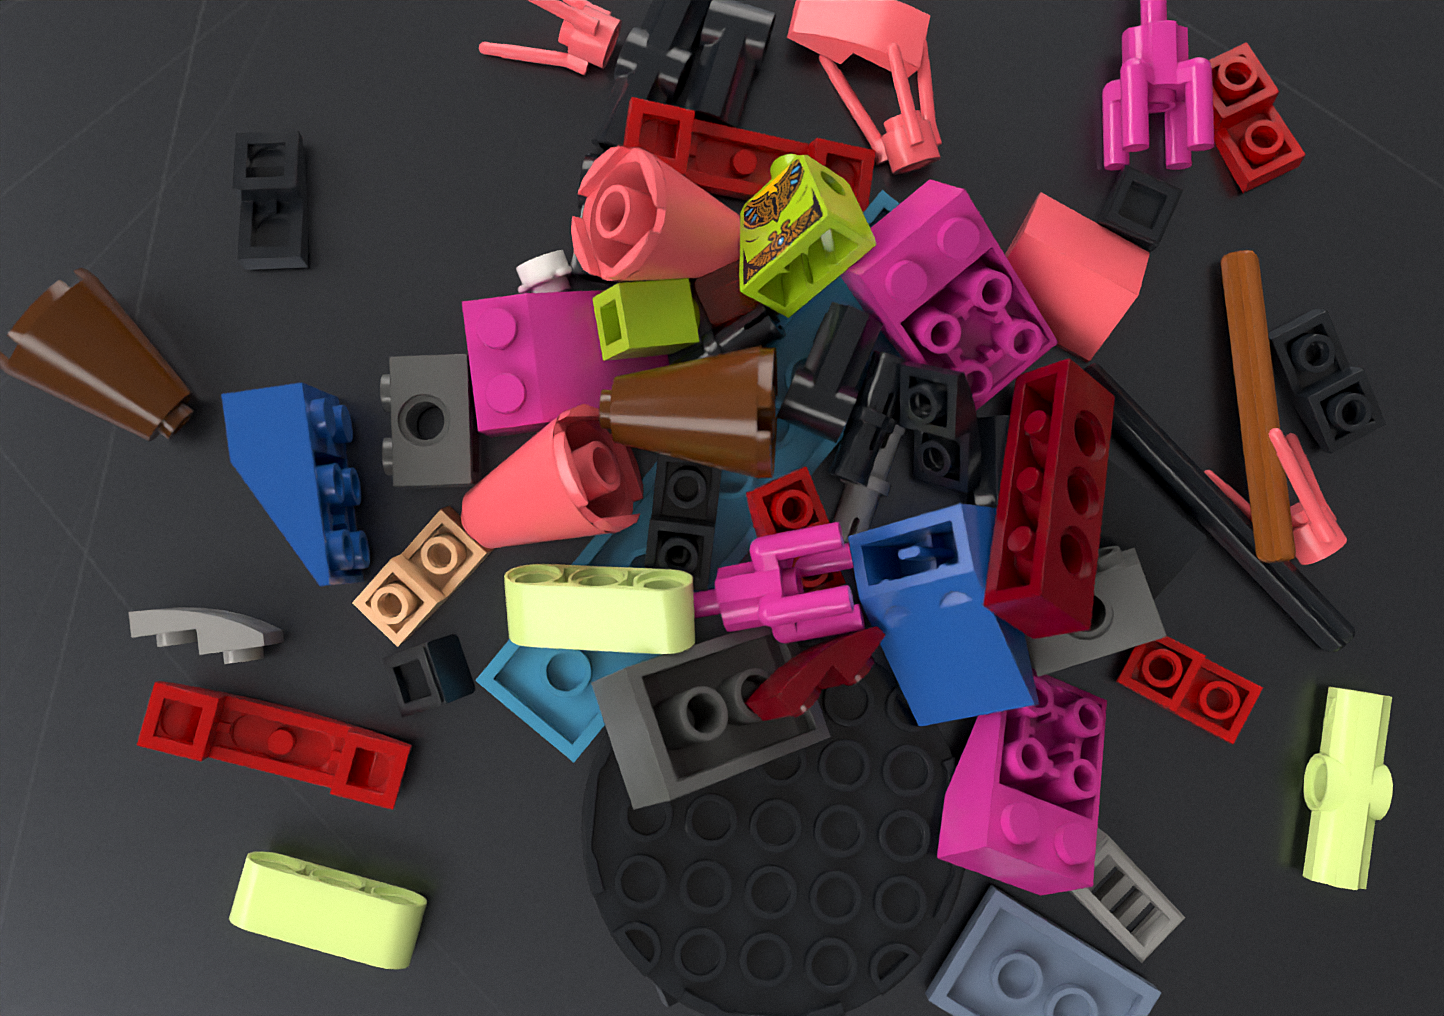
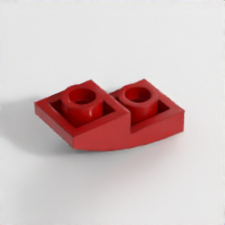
(1246, 124)
(787, 506)
(1190, 686)

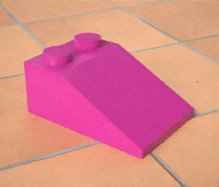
(538, 359)

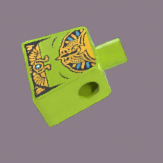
(799, 234)

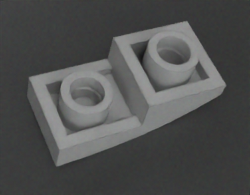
(215, 630)

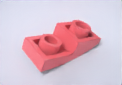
(860, 28)

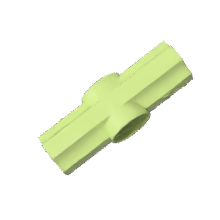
(1347, 788)

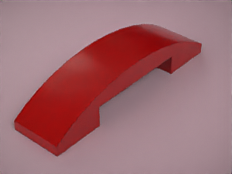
(734, 159)
(275, 740)

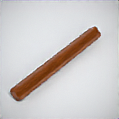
(1257, 406)

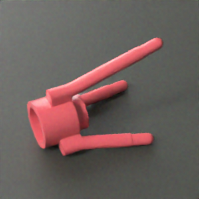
(586, 31)
(909, 137)
(1312, 519)

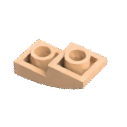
(421, 577)

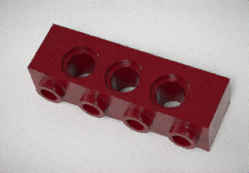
(1051, 502)

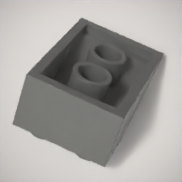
(686, 718)

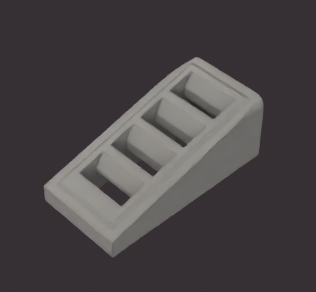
(1153, 927)

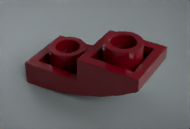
(825, 665)

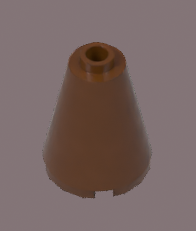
(96, 358)
(701, 411)

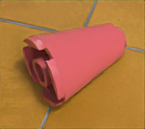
(650, 221)
(556, 486)

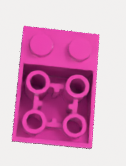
(949, 292)
(1030, 792)

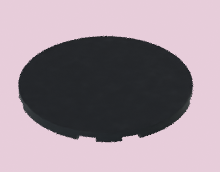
(789, 879)

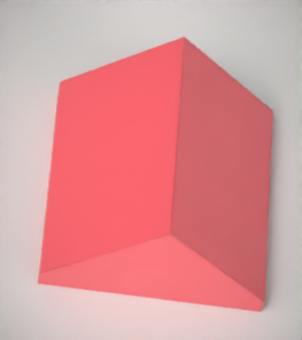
(1076, 274)

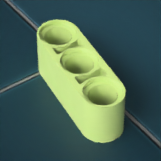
(600, 608)
(328, 910)

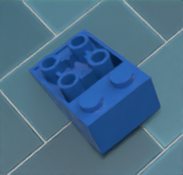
(296, 464)
(927, 594)

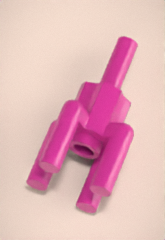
(1157, 80)
(773, 593)

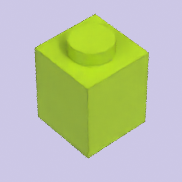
(646, 318)

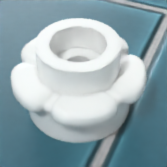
(545, 274)

